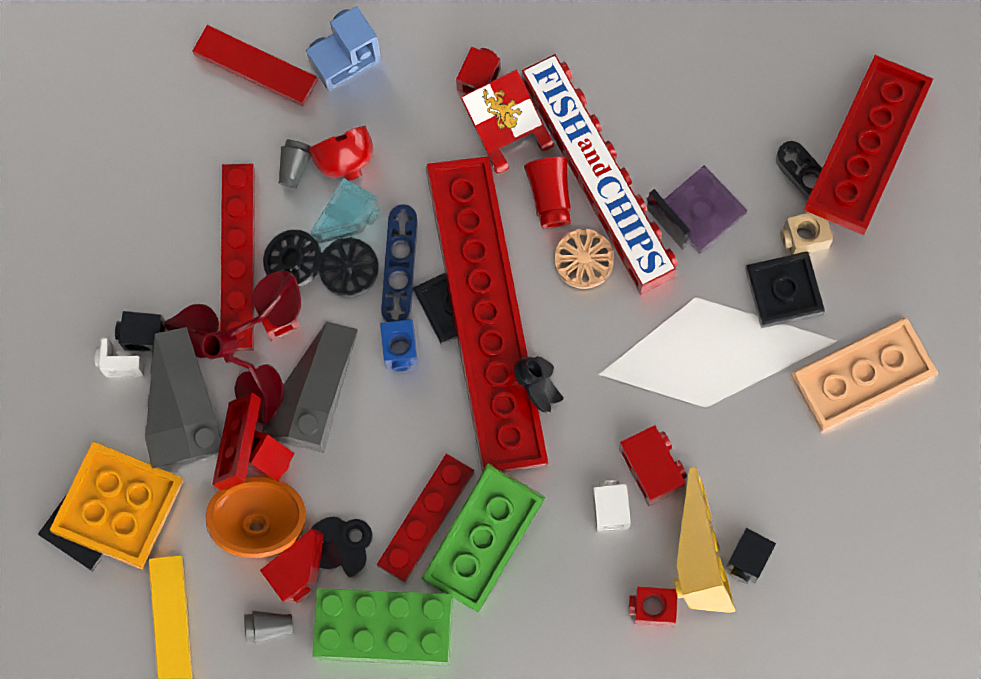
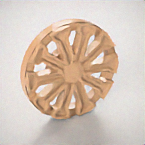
(584, 258)

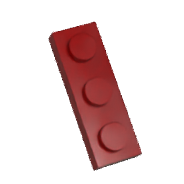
(236, 442)

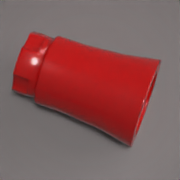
(550, 190)

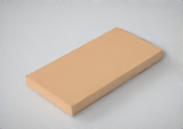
(864, 374)

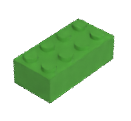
(383, 627)

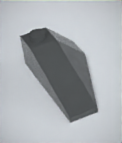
(314, 390)
(179, 407)

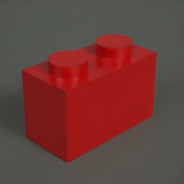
(653, 465)

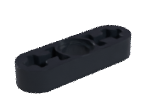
(790, 167)

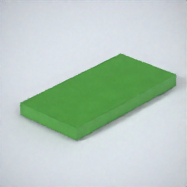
(483, 537)

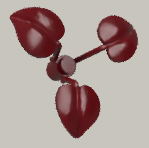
(280, 302)

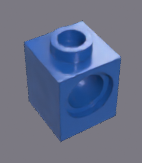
(399, 331)

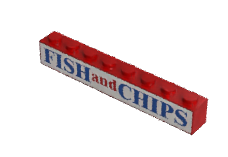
(599, 174)

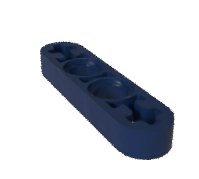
(399, 265)

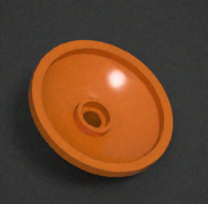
(256, 517)

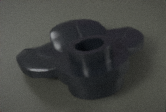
(535, 377)
(339, 548)

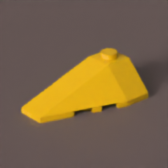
(699, 569)

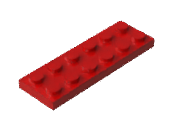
(868, 145)

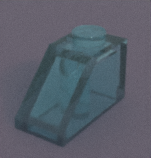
(346, 213)

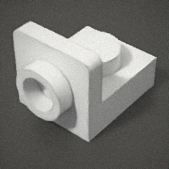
(122, 365)

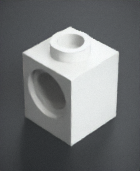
(611, 506)

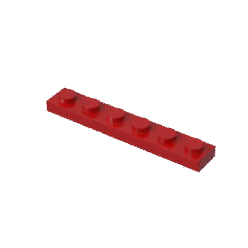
(238, 250)

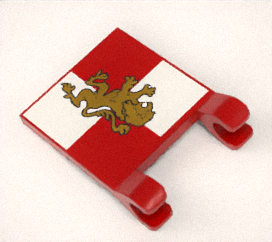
(504, 114)

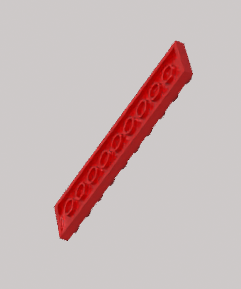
(485, 313)

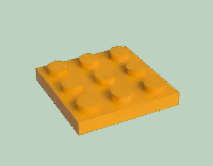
(117, 505)

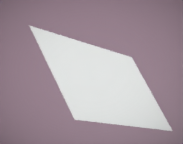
(711, 353)

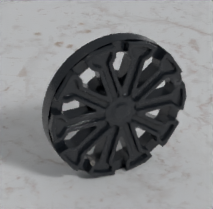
(292, 256)
(349, 267)

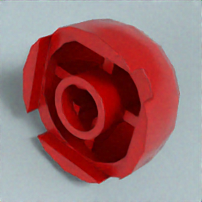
(343, 154)

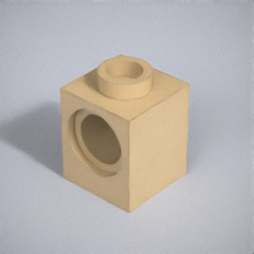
(816, 225)

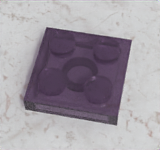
(705, 208)

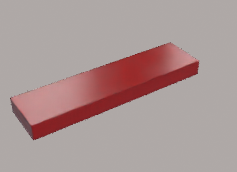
(255, 65)

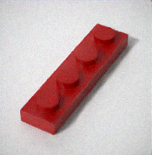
(425, 518)

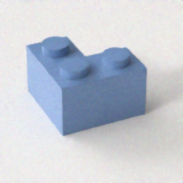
(346, 51)

